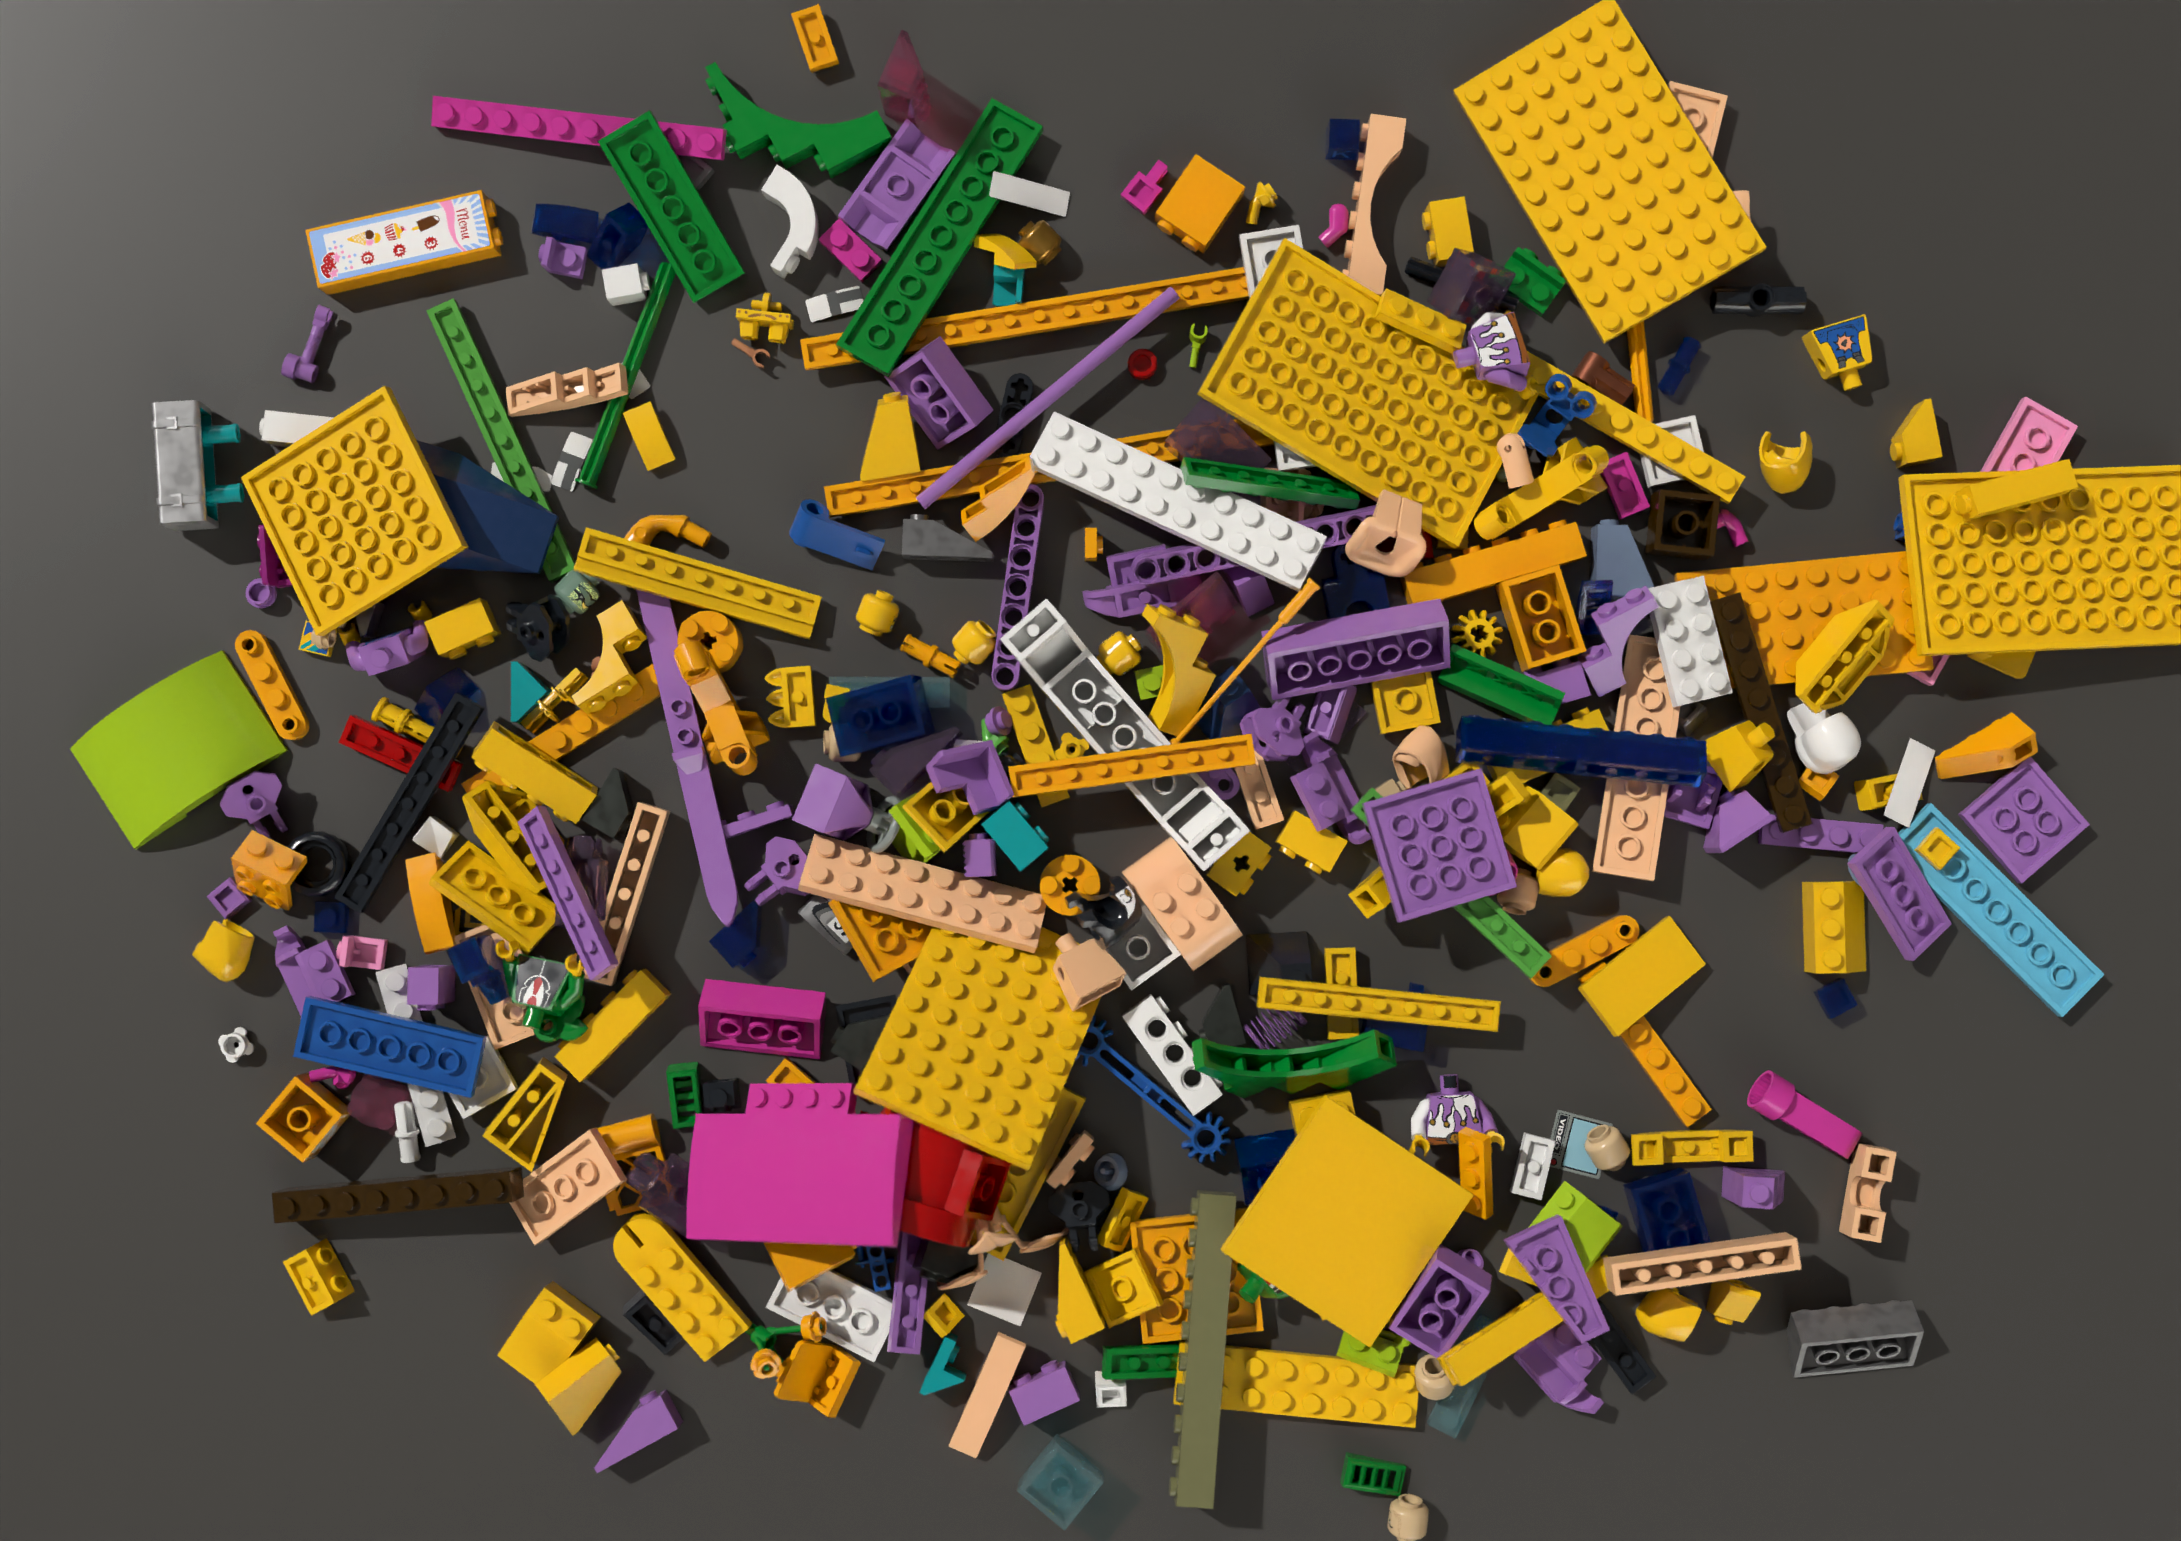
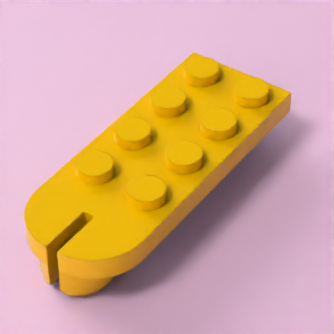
(679, 1285)

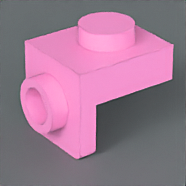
(362, 952)

